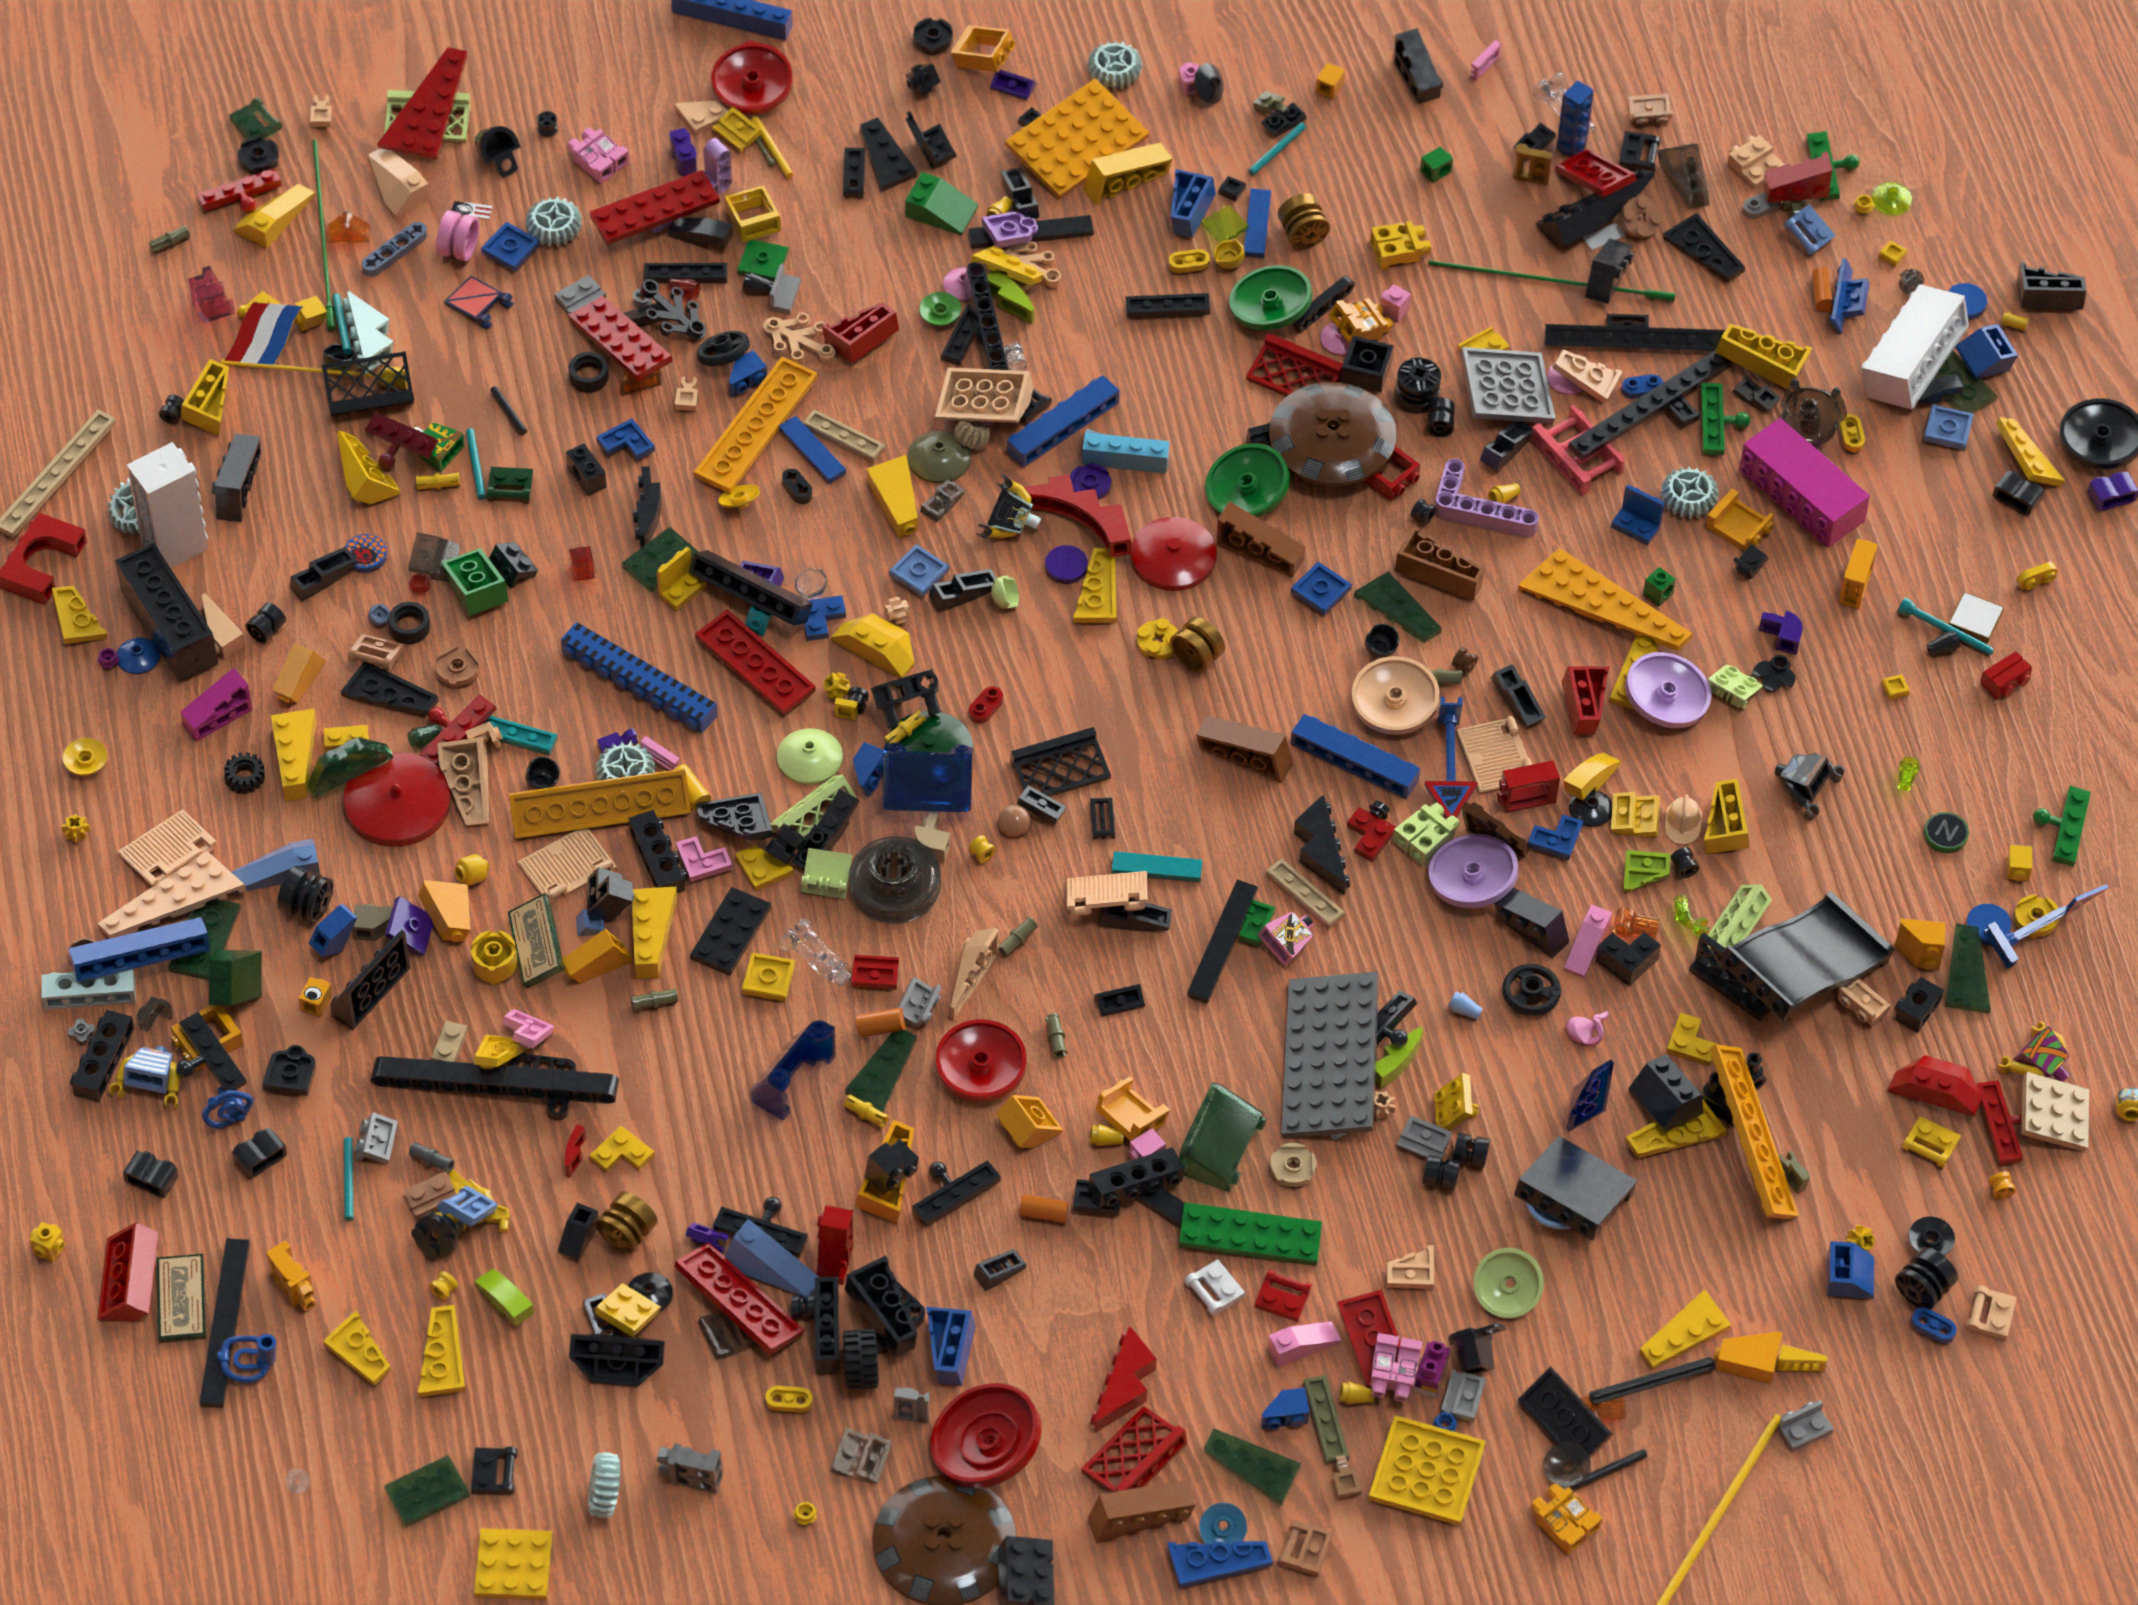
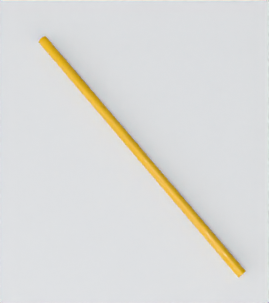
(1719, 1511)

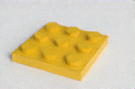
(513, 1564)

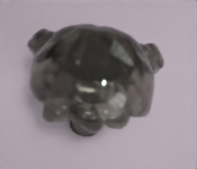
(1813, 412)

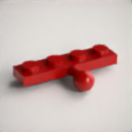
(240, 190)
(472, 716)
(2000, 1123)

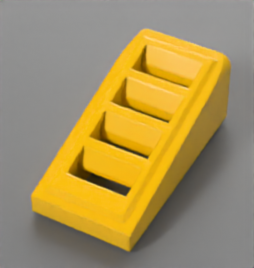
(1800, 1360)

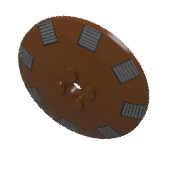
(1328, 456)
(934, 1568)

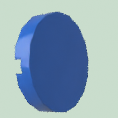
(1974, 297)
(1986, 914)

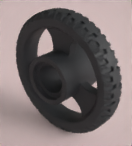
(726, 347)
(1532, 981)

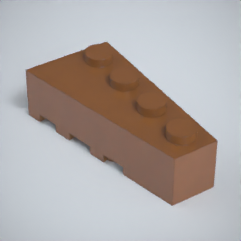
(1258, 541)
(1438, 565)
(1246, 746)
(1139, 1509)

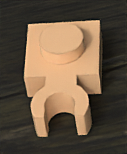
(321, 113)
(687, 396)

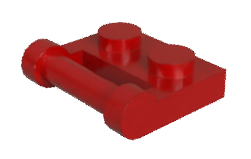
(1280, 1301)

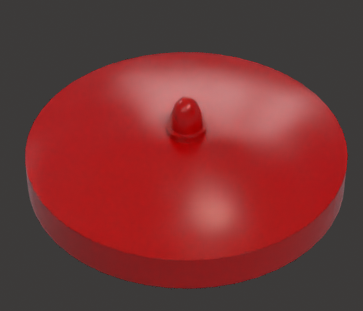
(398, 801)
(986, 1435)

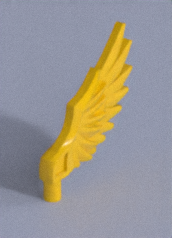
(501, 1214)

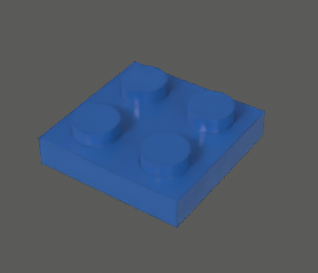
(510, 246)
(1321, 588)

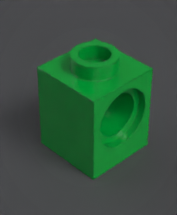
(1436, 164)
(1659, 586)

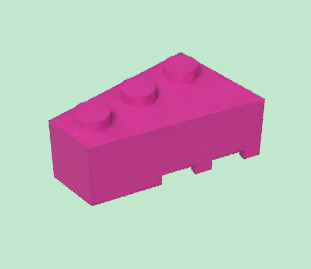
(217, 706)

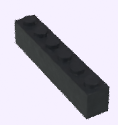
(750, 587)

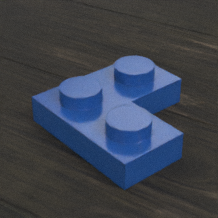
(626, 435)
(823, 610)
(1557, 842)

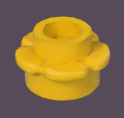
(1863, 204)
(805, 1507)

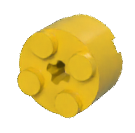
(494, 956)

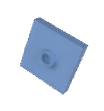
(1948, 427)
(919, 570)

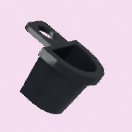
(497, 145)
(1475, 1348)

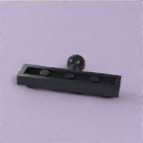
(1391, 1015)
(210, 1052)
(954, 1192)
(731, 1221)

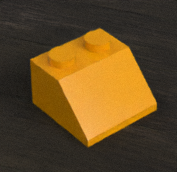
(1921, 942)
(1028, 1121)

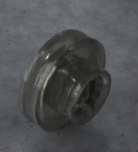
(899, 898)

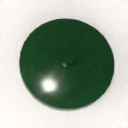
(936, 734)

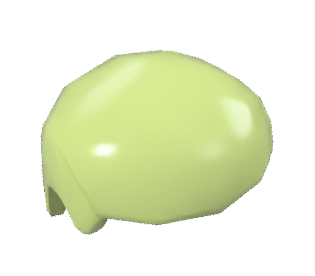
(1005, 592)

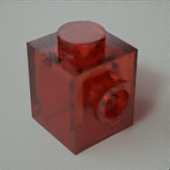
(582, 563)

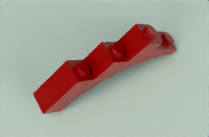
(1083, 506)

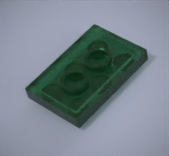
(660, 550)
(426, 1490)

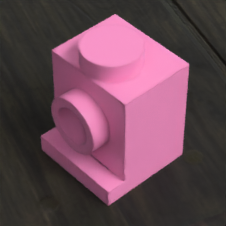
(1186, 76)

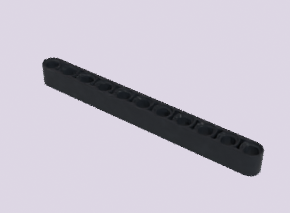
(498, 1081)

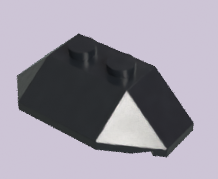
(616, 1357)

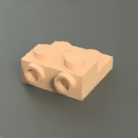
(1753, 160)

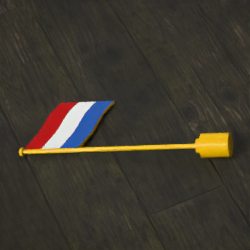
(265, 337)

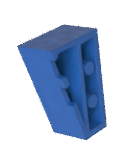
(1190, 201)
(951, 1342)

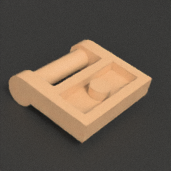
(1999, 1314)

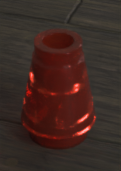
(689, 286)

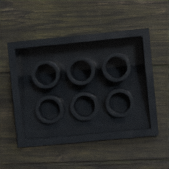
(372, 982)

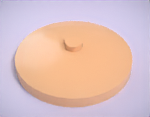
(1395, 695)

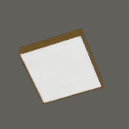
(1976, 616)

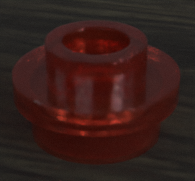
(417, 579)

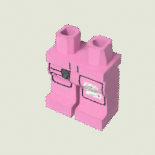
(598, 154)
(1394, 1375)

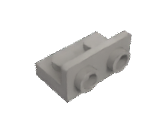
(376, 1138)
(1804, 1426)

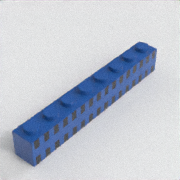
(639, 677)

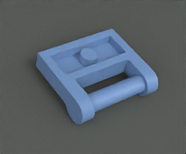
(1812, 226)
(472, 1210)

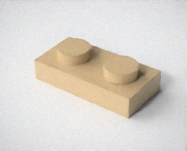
(450, 1042)

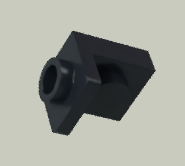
(1750, 561)

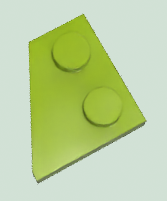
(1644, 868)

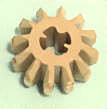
(972, 434)

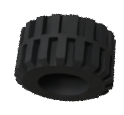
(860, 1359)

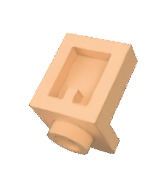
(485, 731)

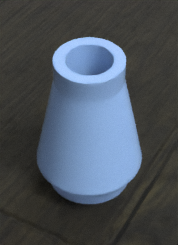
(1464, 1005)

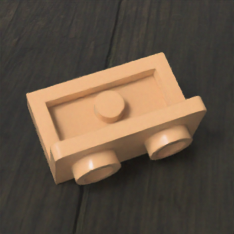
(1649, 108)
(1863, 1001)

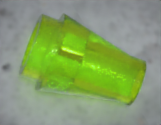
(1908, 771)

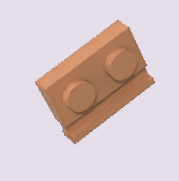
(427, 1194)

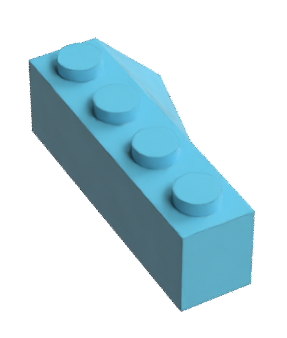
(1125, 452)

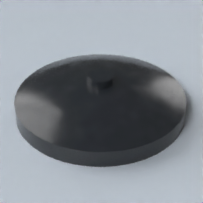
(2100, 433)

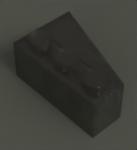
(1686, 173)

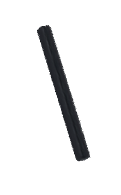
(1651, 1381)

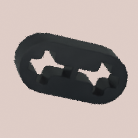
(800, 483)

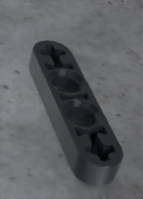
(1325, 302)

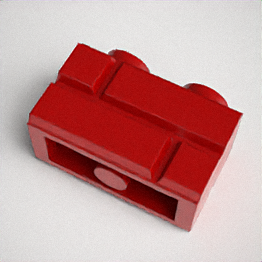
(2006, 675)

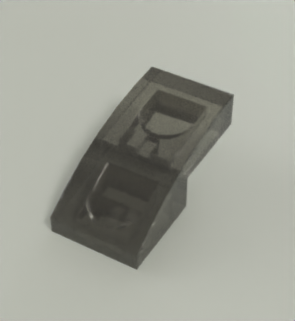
(943, 500)

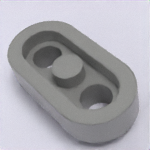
(1761, 206)

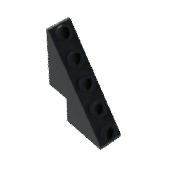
(1321, 847)

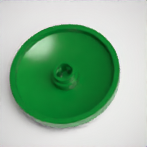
(1270, 297)
(1248, 477)

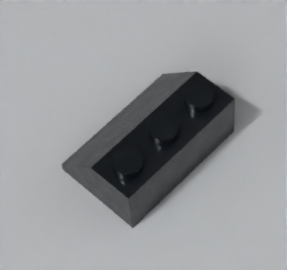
(1666, 1093)

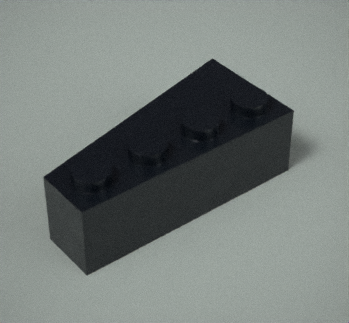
(882, 1305)

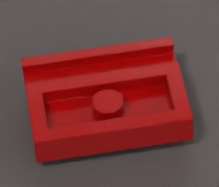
(875, 972)

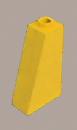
(895, 494)

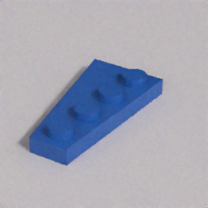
(1208, 1562)

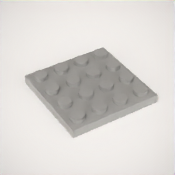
(1507, 385)

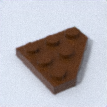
(1480, 822)

